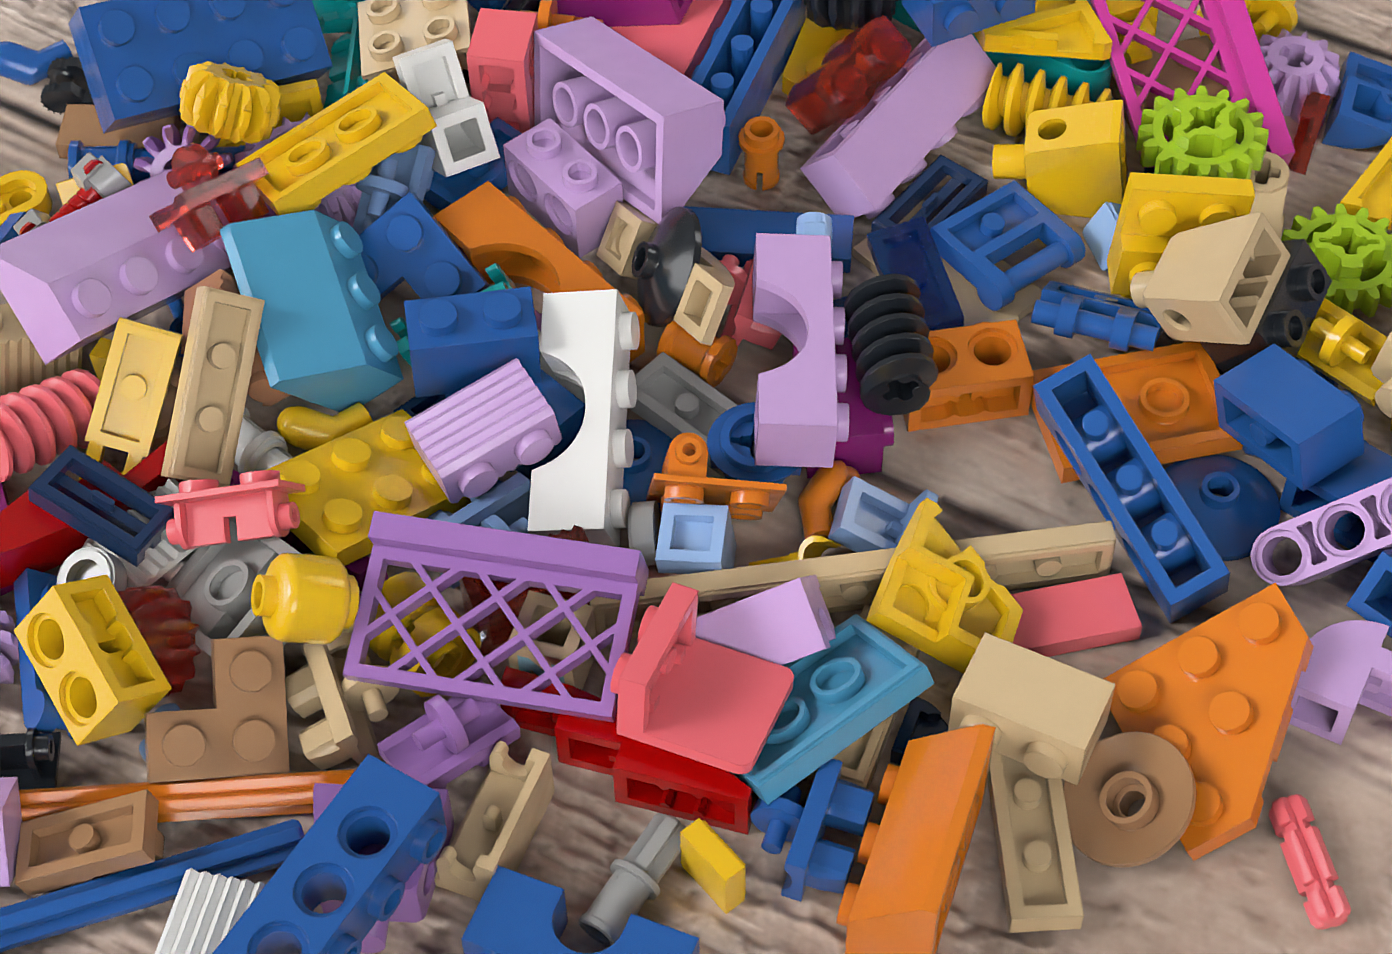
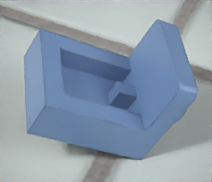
(871, 517)

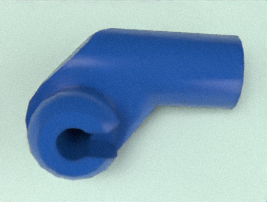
(27, 64)

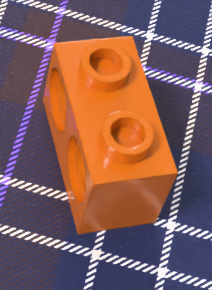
(979, 377)

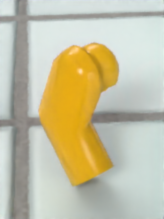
(312, 428)

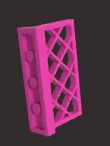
(1234, 45)

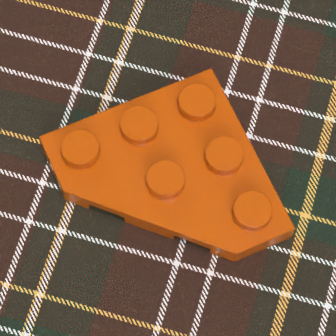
(1224, 705)

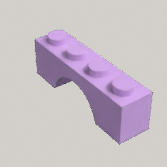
(797, 402)

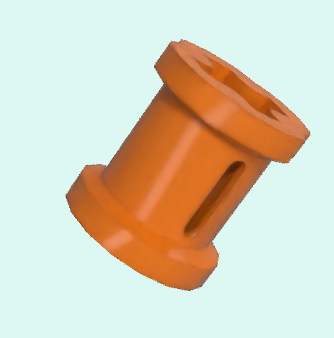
(707, 361)

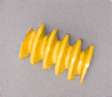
(1015, 100)

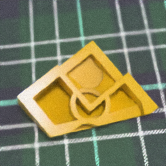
(940, 594)

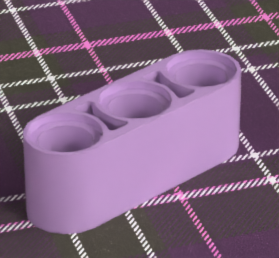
(1316, 538)

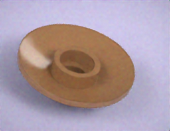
(1118, 774)

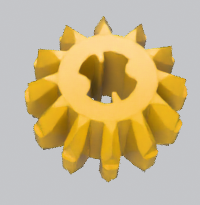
(229, 102)

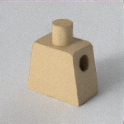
(1214, 280)

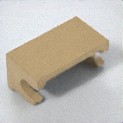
(497, 822)

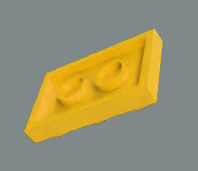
(340, 144)
(352, 479)

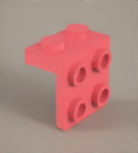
(695, 692)

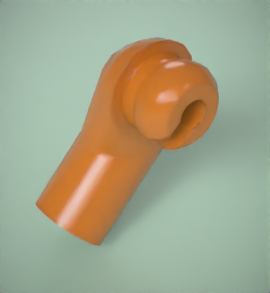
(819, 497)

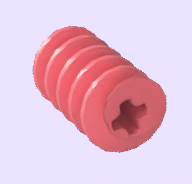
(45, 420)

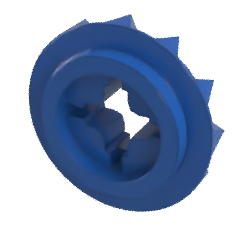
(730, 447)

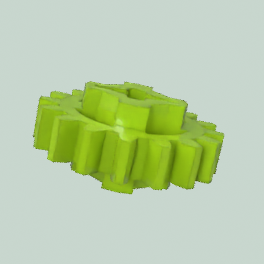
(1202, 136)
(1353, 253)

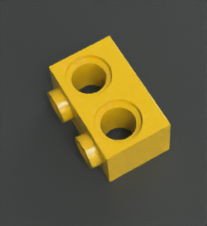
(92, 659)

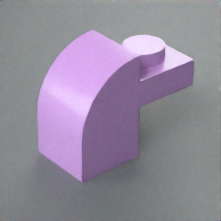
(1343, 670)

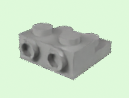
(220, 586)

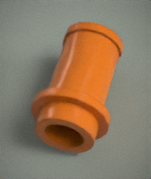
(761, 143)

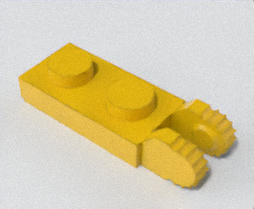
(132, 391)

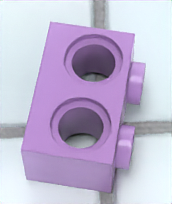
(562, 185)

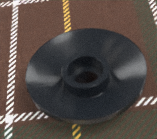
(666, 264)

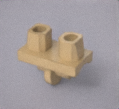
(346, 705)

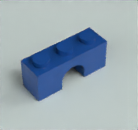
(531, 915)

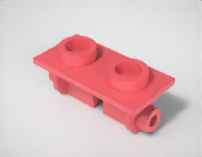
(205, 509)

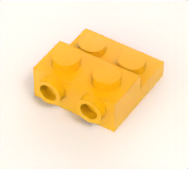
(1159, 208)

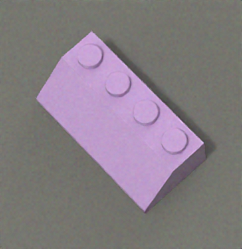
(628, 112)
(101, 265)

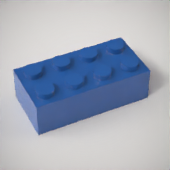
(143, 49)

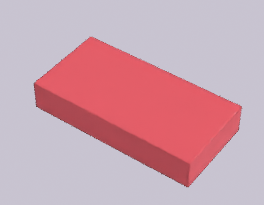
(1077, 616)

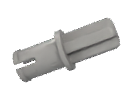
(633, 880)

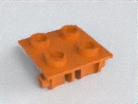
(686, 482)

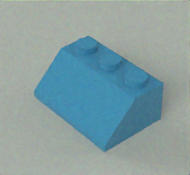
(320, 309)

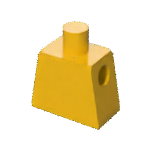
(1070, 157)

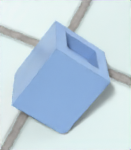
(695, 539)

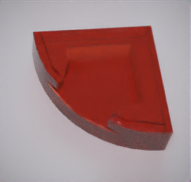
(1309, 131)

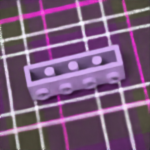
(900, 126)

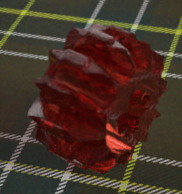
(166, 630)

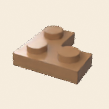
(241, 733)

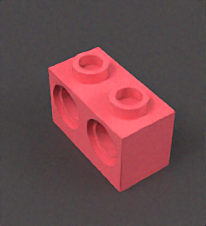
(503, 65)

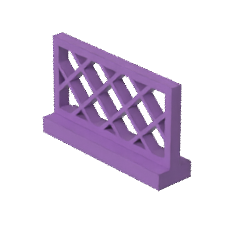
(501, 557)

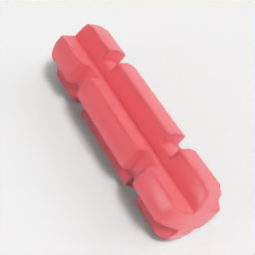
(1309, 862)

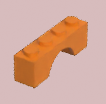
(500, 231)

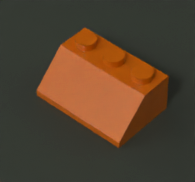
(919, 845)

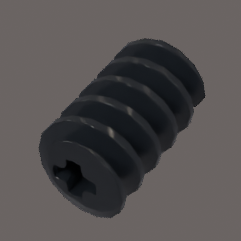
(890, 344)

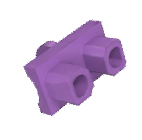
(448, 739)

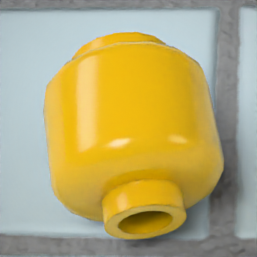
(305, 598)

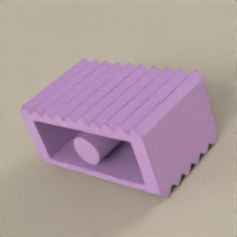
(485, 432)

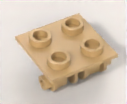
(404, 25)

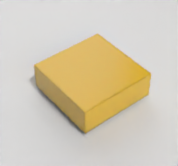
(713, 865)

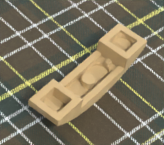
(707, 286)

